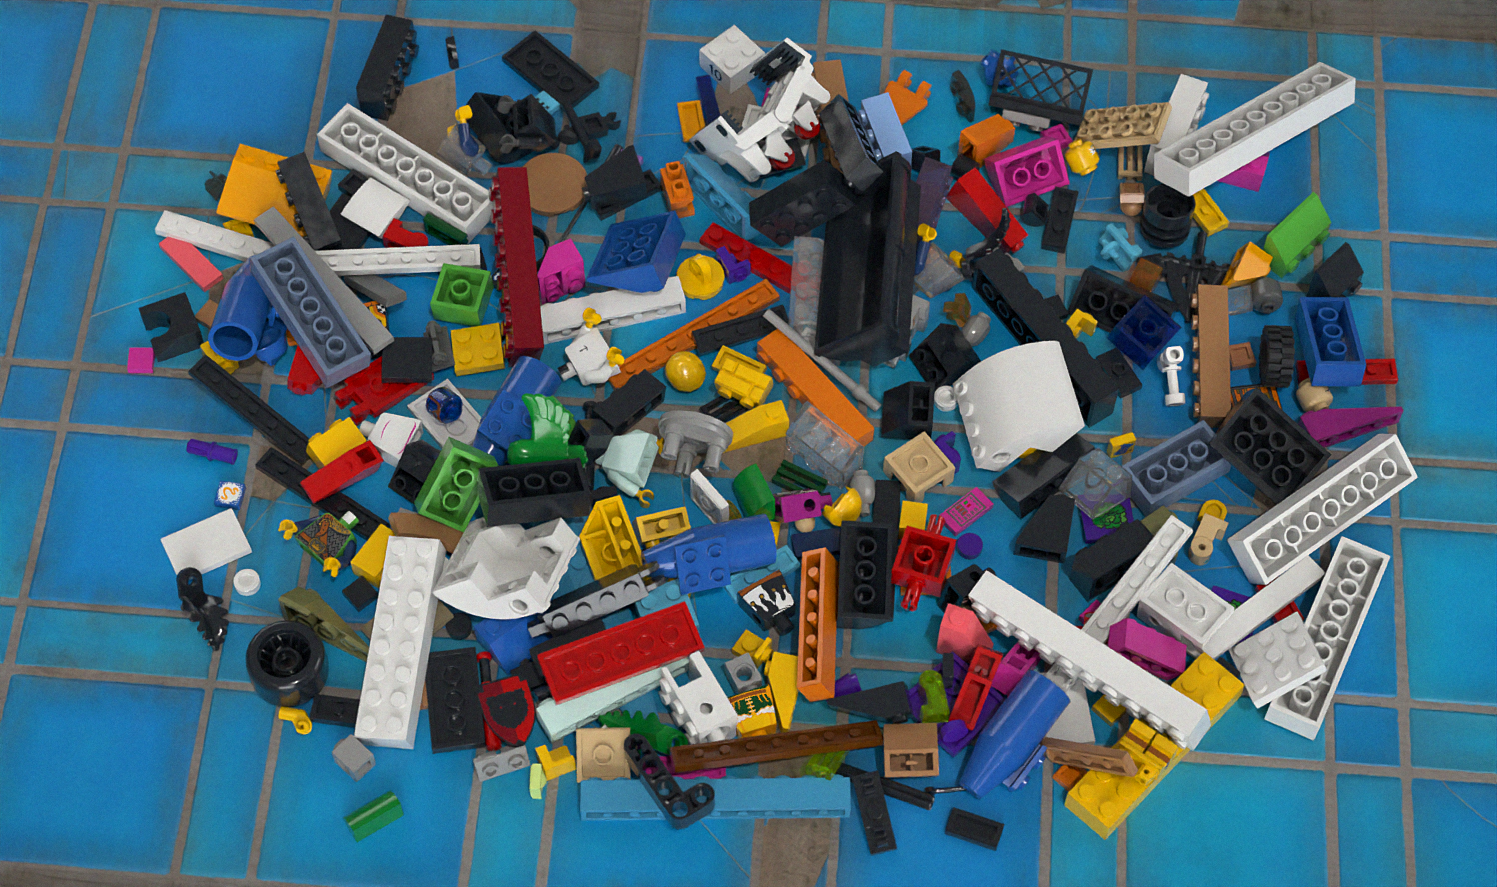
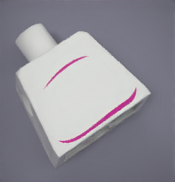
(392, 434)

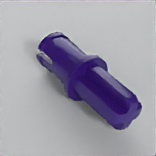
(212, 451)

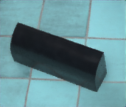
(1039, 475)

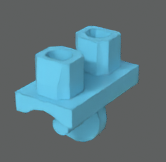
(1116, 246)

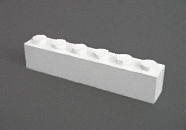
(615, 307)

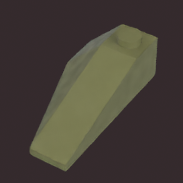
(312, 610)

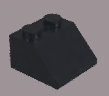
(1337, 275)

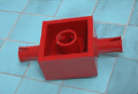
(923, 561)

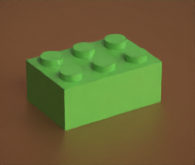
(451, 485)

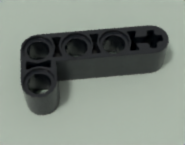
(663, 779)

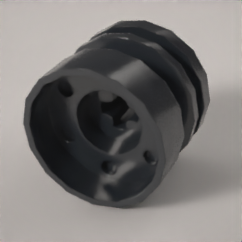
(1166, 216)

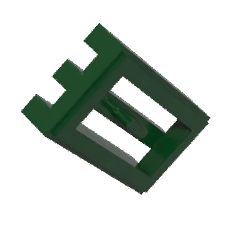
(444, 231)
(799, 476)

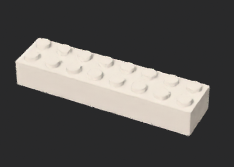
(406, 169)
(1322, 508)
(1334, 627)
(400, 643)

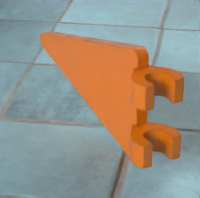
(905, 101)

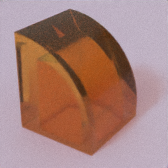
(1146, 275)

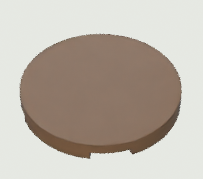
(555, 183)

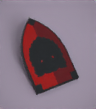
(508, 708)

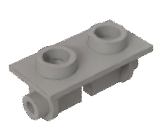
(493, 765)

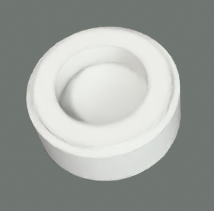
(945, 398)
(247, 582)

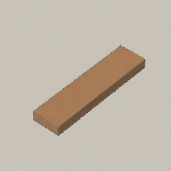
(1089, 757)

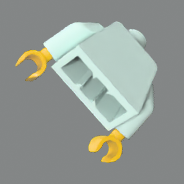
(630, 462)

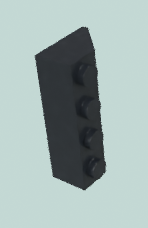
(1111, 298)
(864, 574)

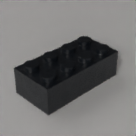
(387, 67)
(802, 203)
(533, 492)

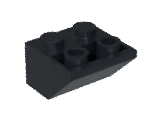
(944, 355)
(908, 410)
(413, 469)

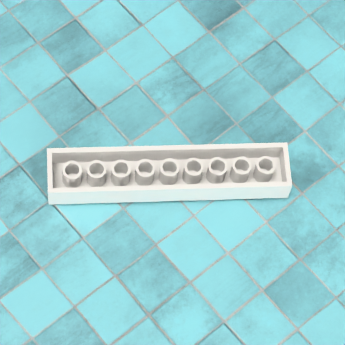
(1254, 128)
(1090, 661)

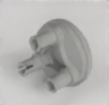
(690, 434)

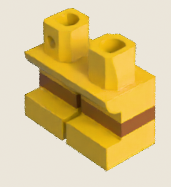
(1155, 759)

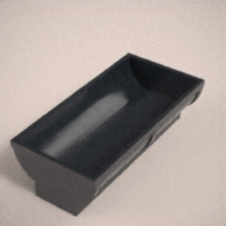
(870, 270)

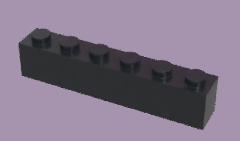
(850, 143)

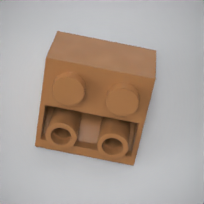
(911, 750)

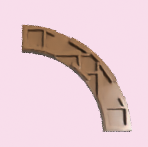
(423, 527)

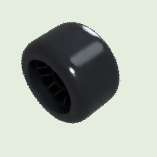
(285, 646)

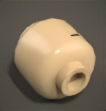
(1313, 397)

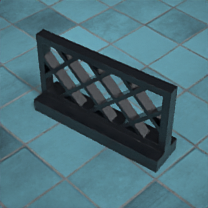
(1036, 107)

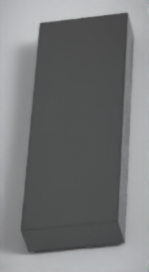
(376, 289)

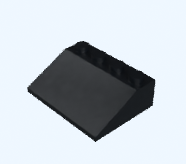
(1268, 447)

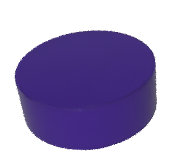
(969, 546)
(954, 730)

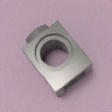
(742, 666)
(353, 757)

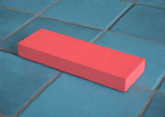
(191, 262)

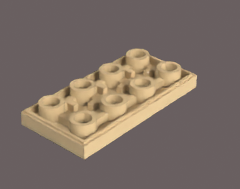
(1124, 125)

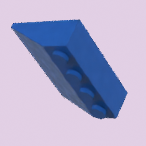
(638, 253)

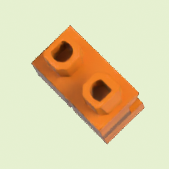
(677, 189)

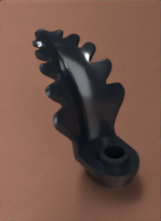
(985, 247)
(203, 607)

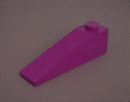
(1342, 424)

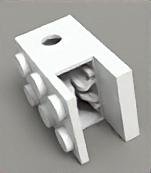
(1183, 609)
(699, 705)

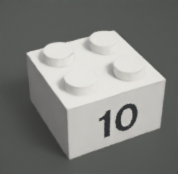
(730, 59)

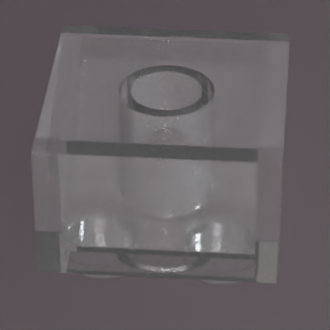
(1097, 483)

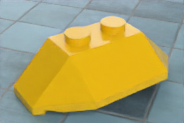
(609, 539)

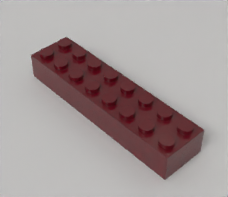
(516, 264)

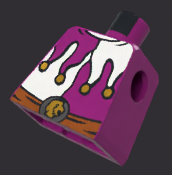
(790, 505)

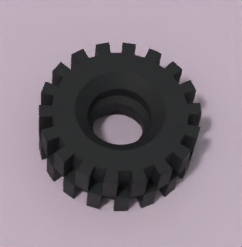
(1276, 356)

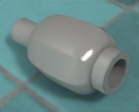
(976, 328)
(865, 487)

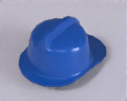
(272, 342)

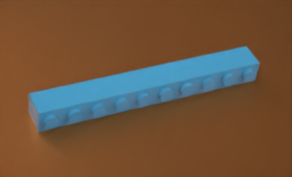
(734, 798)

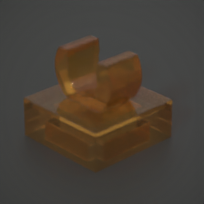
(959, 309)

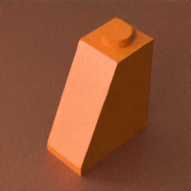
(986, 138)

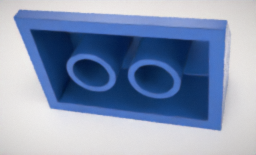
(508, 640)

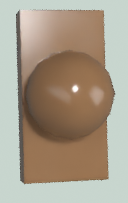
(1131, 198)

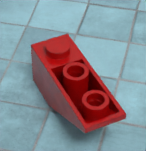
(343, 471)

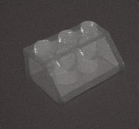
(824, 446)

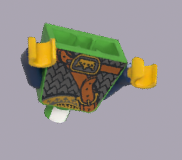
(325, 539)

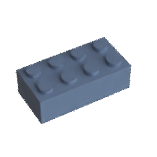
(1175, 469)

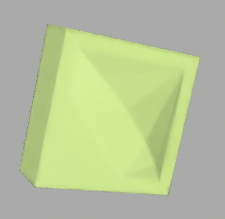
(537, 781)

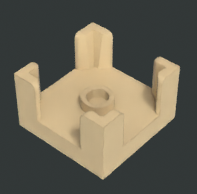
(919, 467)

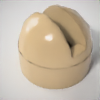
(805, 525)

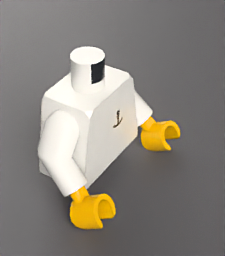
(590, 355)

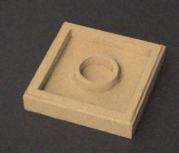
(601, 753)

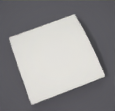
(375, 207)

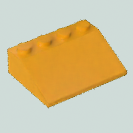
(255, 188)

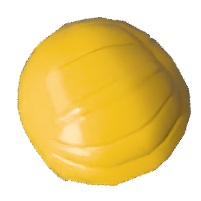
(685, 371)
(845, 508)

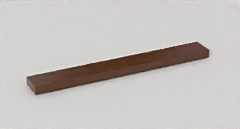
(775, 746)

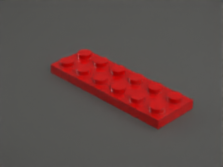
(620, 653)

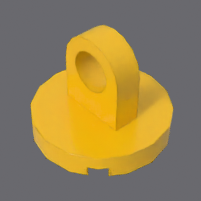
(701, 277)

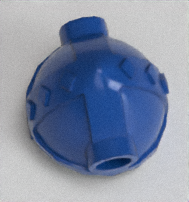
(990, 65)

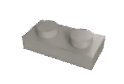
(1016, 118)

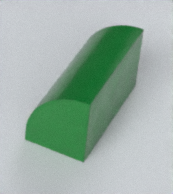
(754, 493)
(373, 816)

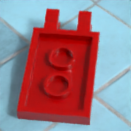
(371, 394)

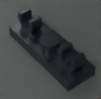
(874, 813)

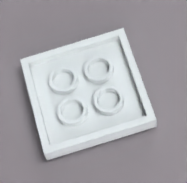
(1277, 660)

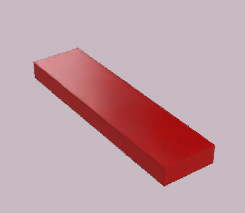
(1376, 371)

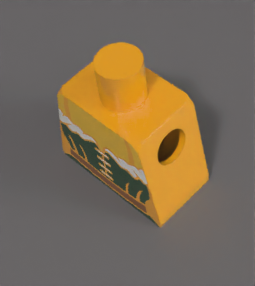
(754, 712)

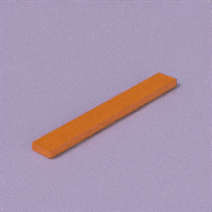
(658, 353)

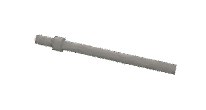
(858, 391)

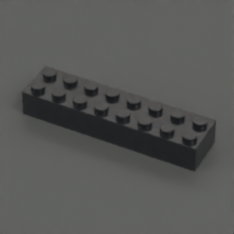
(1032, 320)

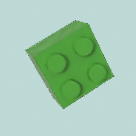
(461, 295)

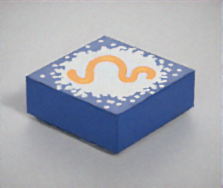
(230, 495)

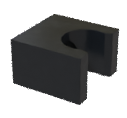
(179, 318)

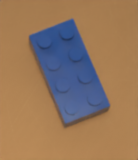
(1330, 341)

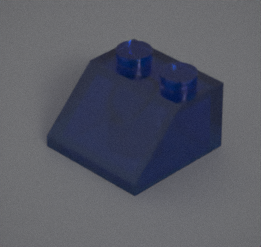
(1143, 332)

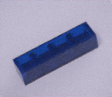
(707, 98)

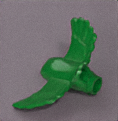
(548, 434)

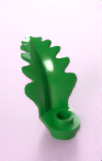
(657, 734)

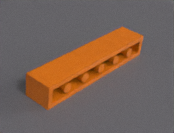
(810, 384)
(817, 625)

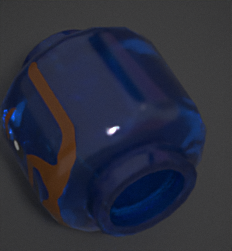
(444, 405)

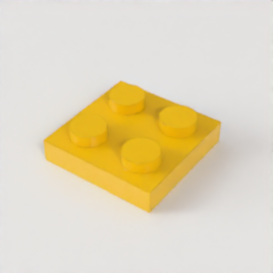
(477, 349)

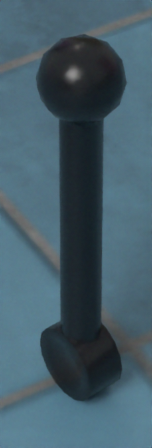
(931, 790)

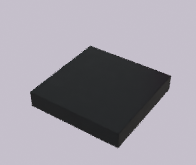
(408, 360)

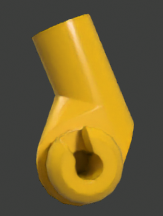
(299, 718)

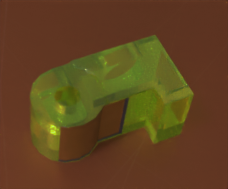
(934, 695)

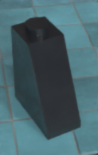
(615, 180)
(1048, 531)

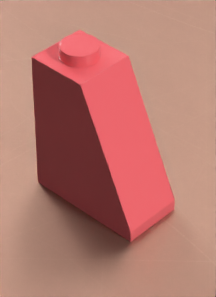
(961, 633)

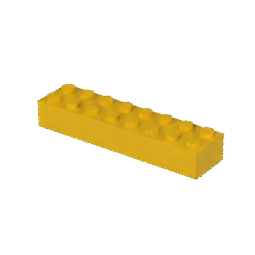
(1107, 798)

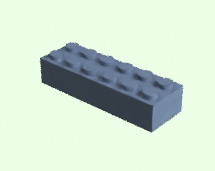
(310, 312)

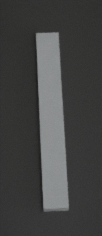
(364, 322)

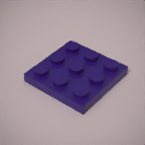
(991, 705)

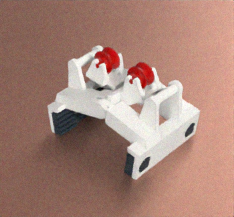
(791, 87)

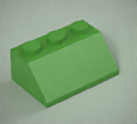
(1297, 235)

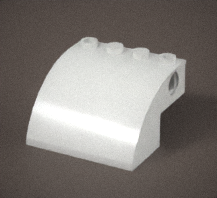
(1018, 404)
(506, 568)

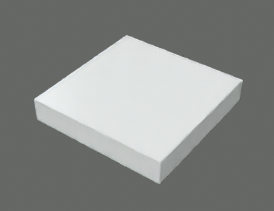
(708, 498)

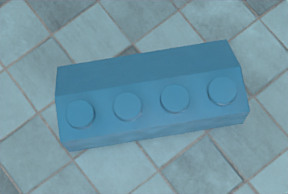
(720, 194)

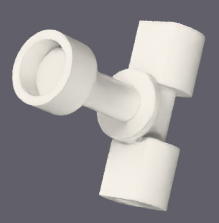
(1168, 363)

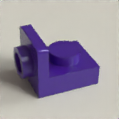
(732, 270)
(945, 444)

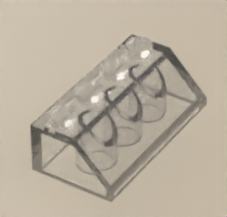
(805, 285)

